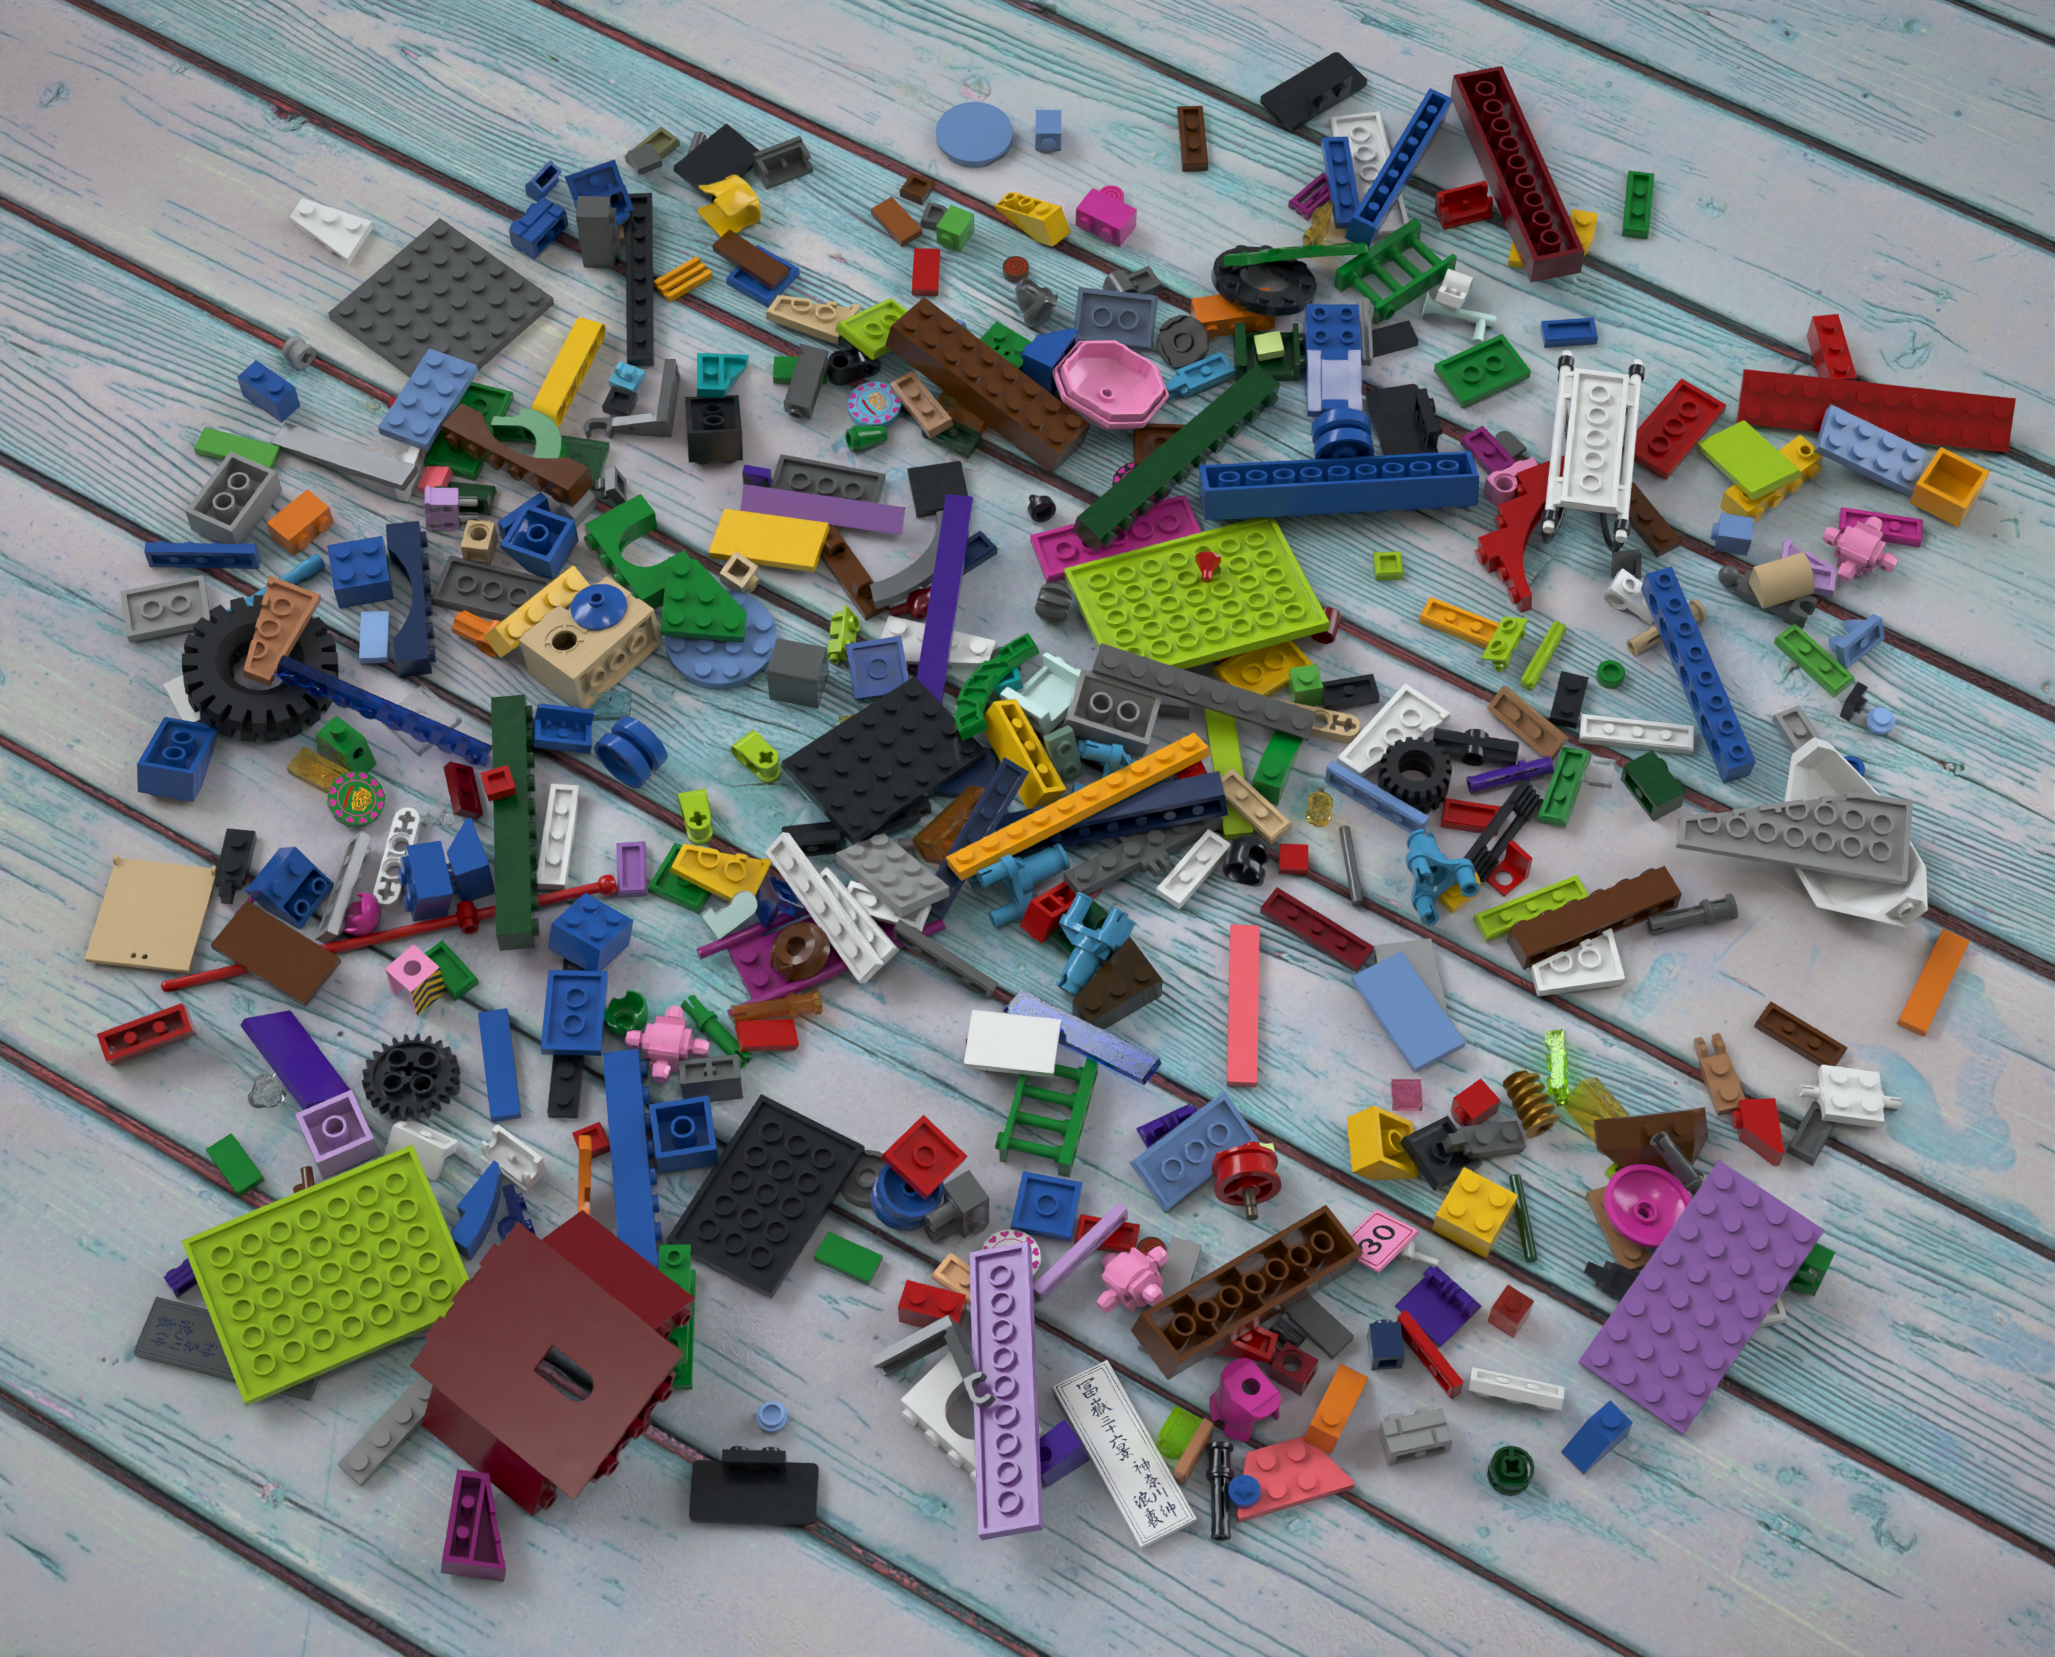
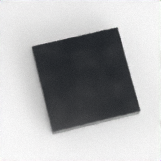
(932, 483)
(1429, 1155)

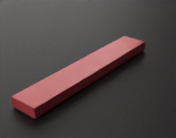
(1243, 1006)

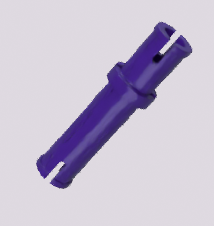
(1541, 767)

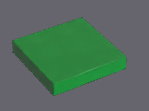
(676, 889)

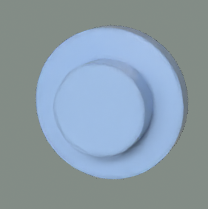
(1880, 721)
(772, 1417)

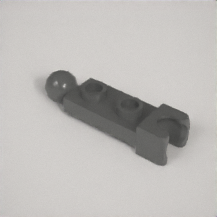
(1792, 611)

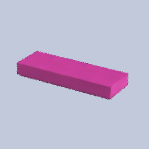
(1894, 528)

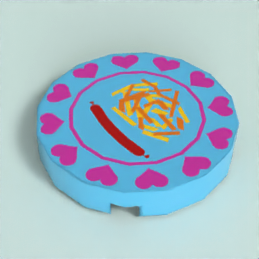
(873, 405)

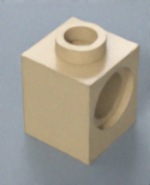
(482, 550)

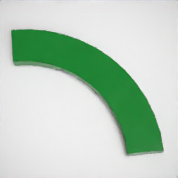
(1295, 252)
(979, 686)

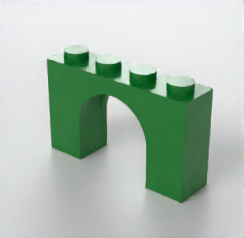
(613, 533)

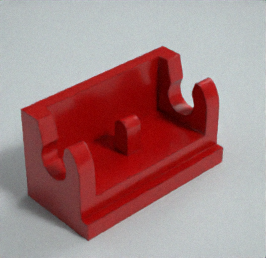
(1463, 205)

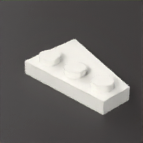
(333, 228)
(1585, 967)

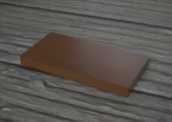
(276, 953)

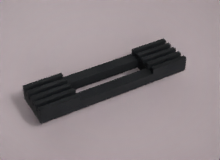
(1524, 803)

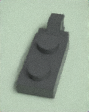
(1486, 1140)

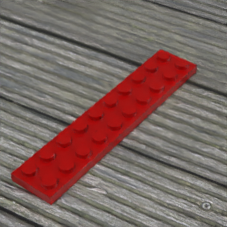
(1905, 411)

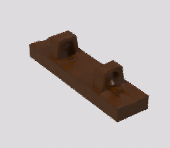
(850, 574)

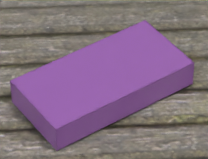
(631, 869)

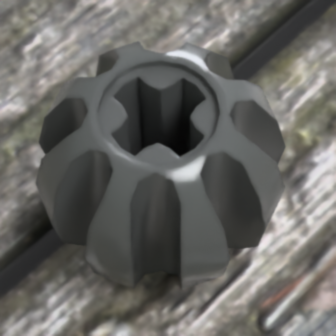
(1053, 602)

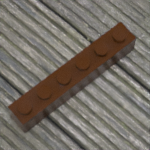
(1587, 918)

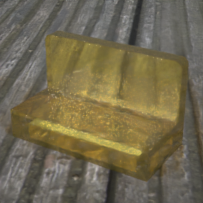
(1590, 1102)

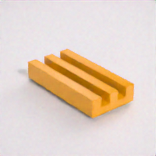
(680, 277)

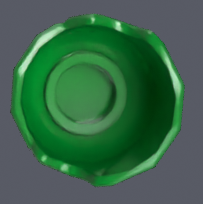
(626, 1013)

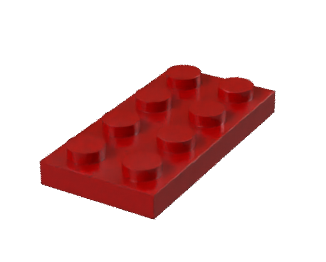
(1675, 428)

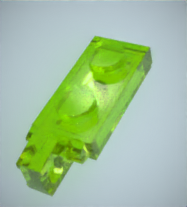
(1557, 1064)

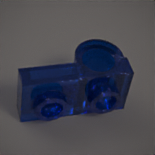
(515, 1205)

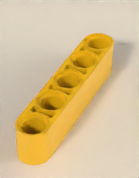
(569, 369)

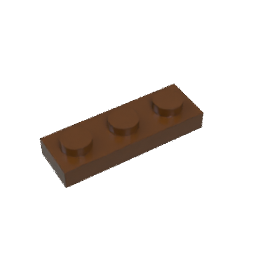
(1650, 524)

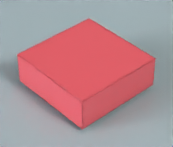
(435, 476)

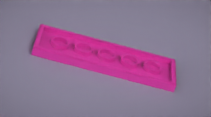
(1064, 549)

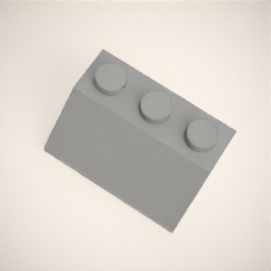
(1112, 712)

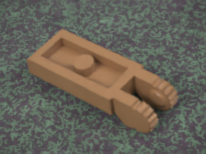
(1719, 1075)

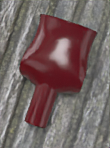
(915, 604)

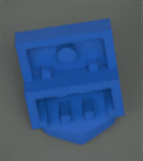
(602, 181)

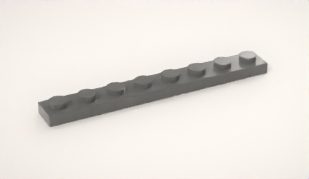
(1204, 692)

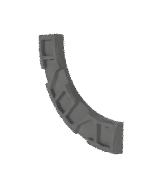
(910, 579)

